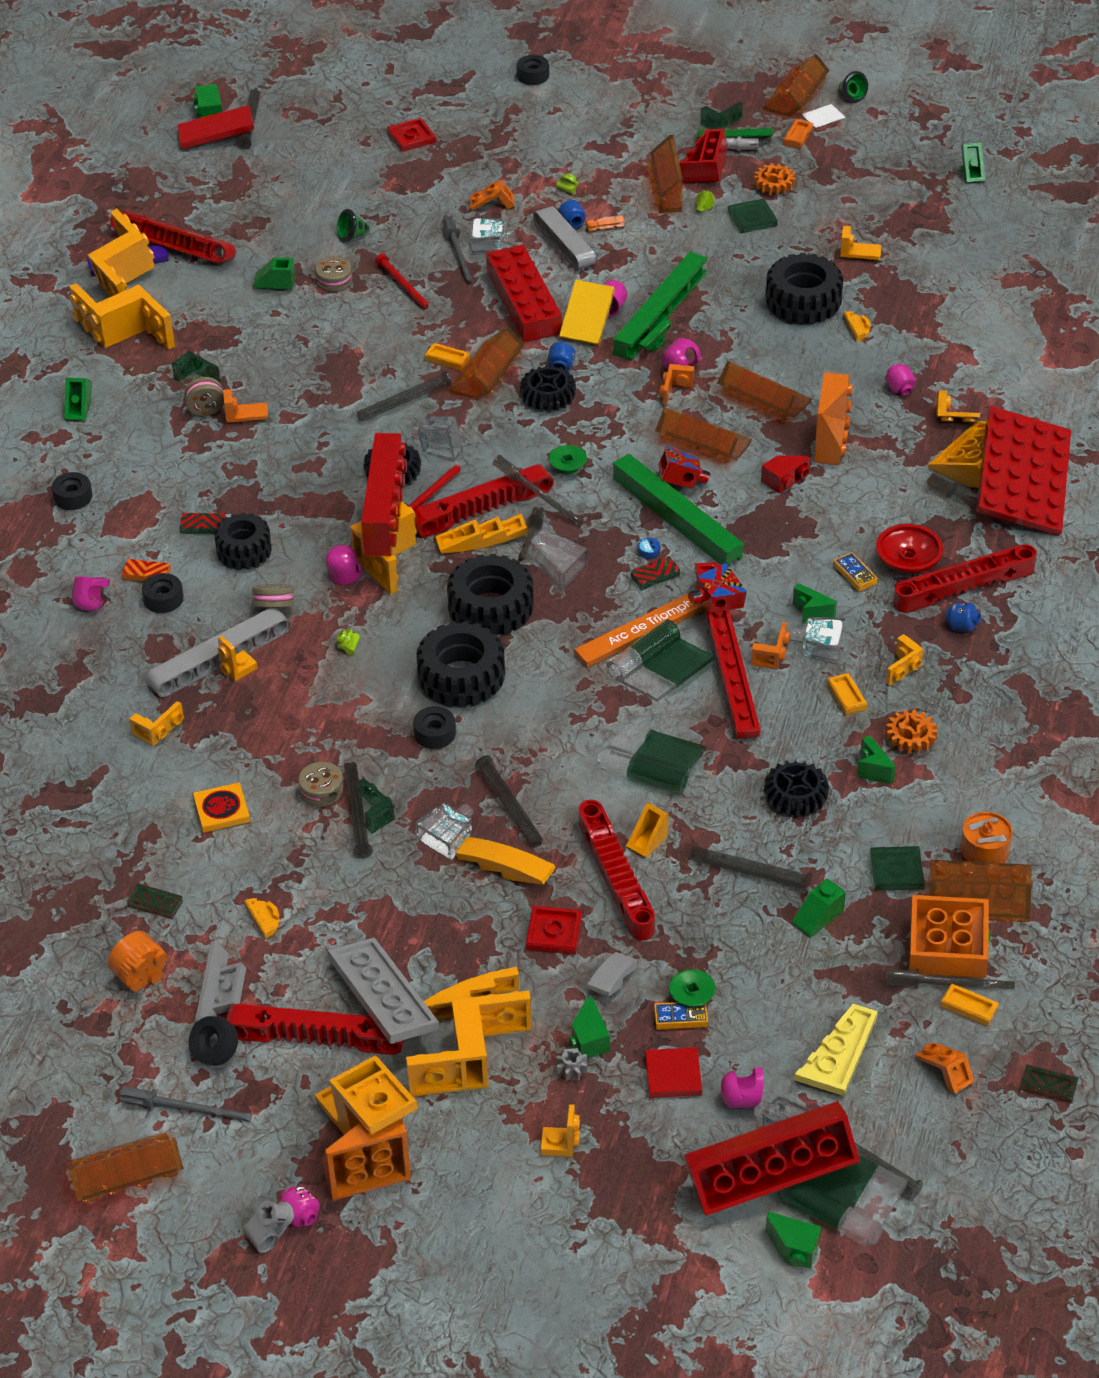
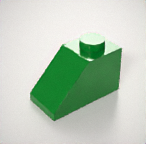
(77, 398)
(820, 908)
(589, 1031)
(794, 1239)

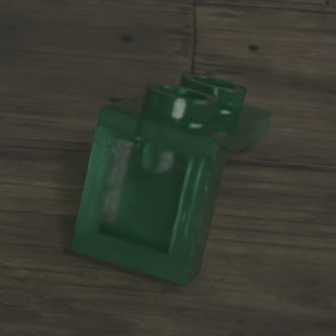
(713, 120)
(190, 363)
(382, 806)

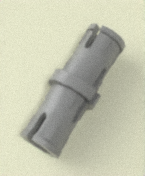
(742, 144)

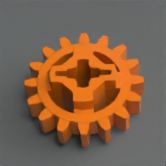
(774, 179)
(911, 731)

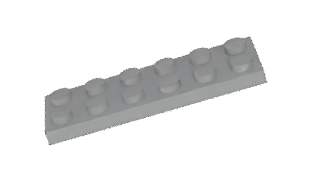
(383, 990)

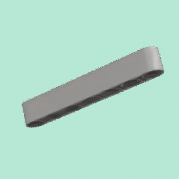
(205, 657)

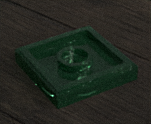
(752, 215)
(897, 868)

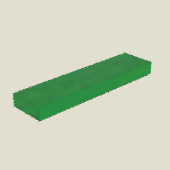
(744, 132)

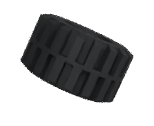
(243, 541)

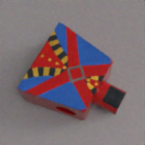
(681, 468)
(718, 590)

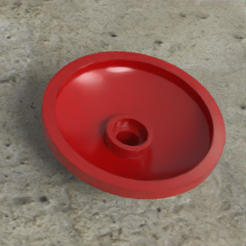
(909, 548)

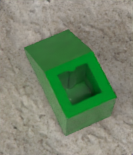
(276, 274)

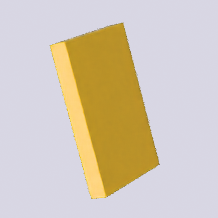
(587, 312)

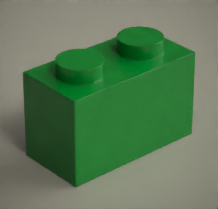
(207, 100)

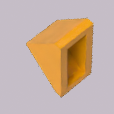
(649, 830)

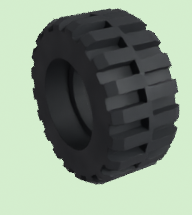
(804, 288)
(488, 575)
(464, 684)

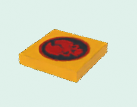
(221, 807)

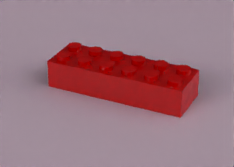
(524, 293)
(384, 494)
(772, 1158)

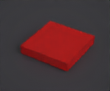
(411, 134)
(554, 930)
(673, 1072)

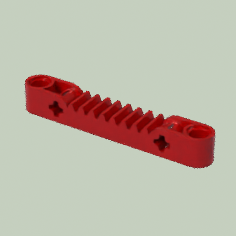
(181, 239)
(432, 520)
(912, 593)
(616, 871)
(310, 1026)

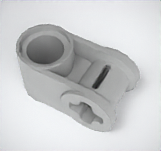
(268, 1224)

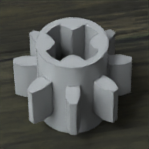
(571, 1064)

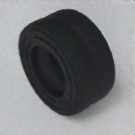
(532, 69)
(69, 482)
(162, 583)
(434, 738)
(225, 1045)

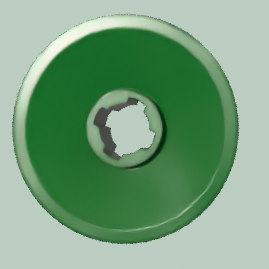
(567, 459)
(692, 980)

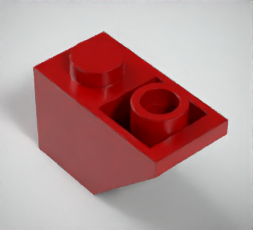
(784, 471)

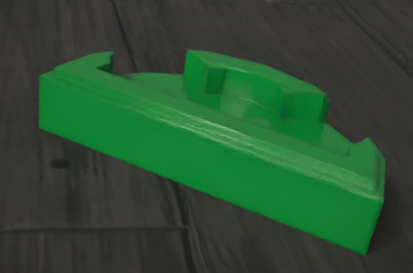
(655, 338)

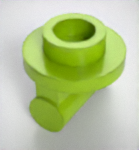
(567, 183)
(705, 200)
(348, 641)

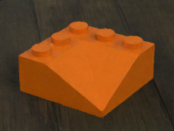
(833, 419)
(949, 936)
(367, 1161)

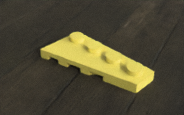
(839, 1052)

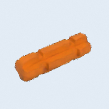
(605, 223)

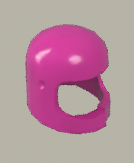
(619, 296)
(676, 353)
(342, 565)
(88, 588)
(742, 1091)

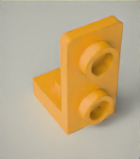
(857, 250)
(944, 403)
(910, 659)
(234, 664)
(155, 731)
(562, 1140)

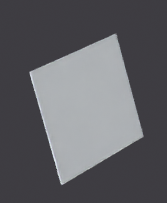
(823, 115)

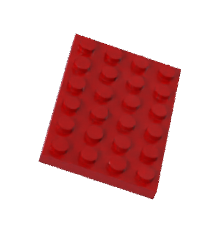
(1024, 471)

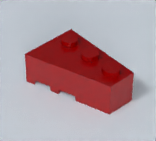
(706, 159)

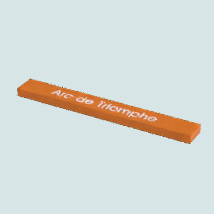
(627, 634)

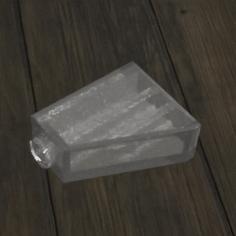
(558, 557)

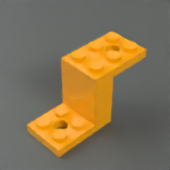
(123, 257)
(122, 316)
(384, 568)
(471, 1022)
(367, 1096)

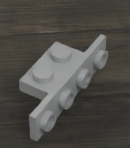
(221, 983)

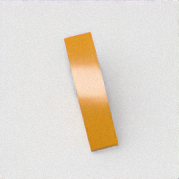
(475, 536)
(511, 862)
(489, 983)

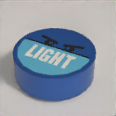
(649, 548)

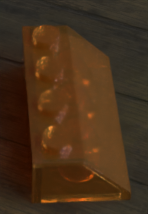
(797, 87)
(666, 177)
(488, 365)
(762, 390)
(701, 434)
(1002, 883)
(124, 1166)

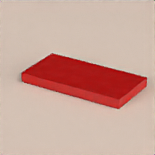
(215, 127)

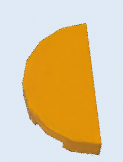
(858, 325)
(264, 915)

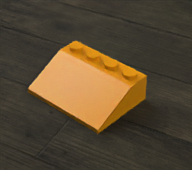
(963, 457)

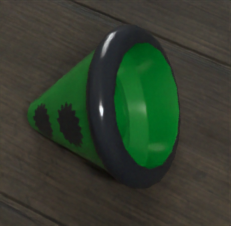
(854, 86)
(350, 226)

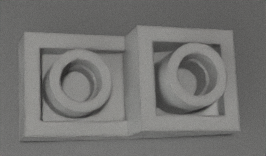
(611, 973)

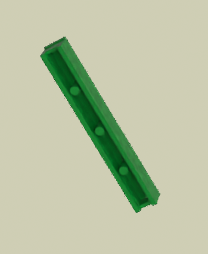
(660, 305)
(677, 510)

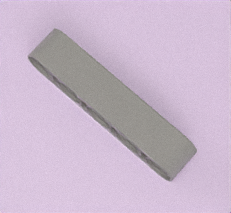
(564, 238)

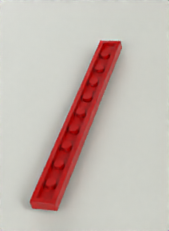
(731, 667)

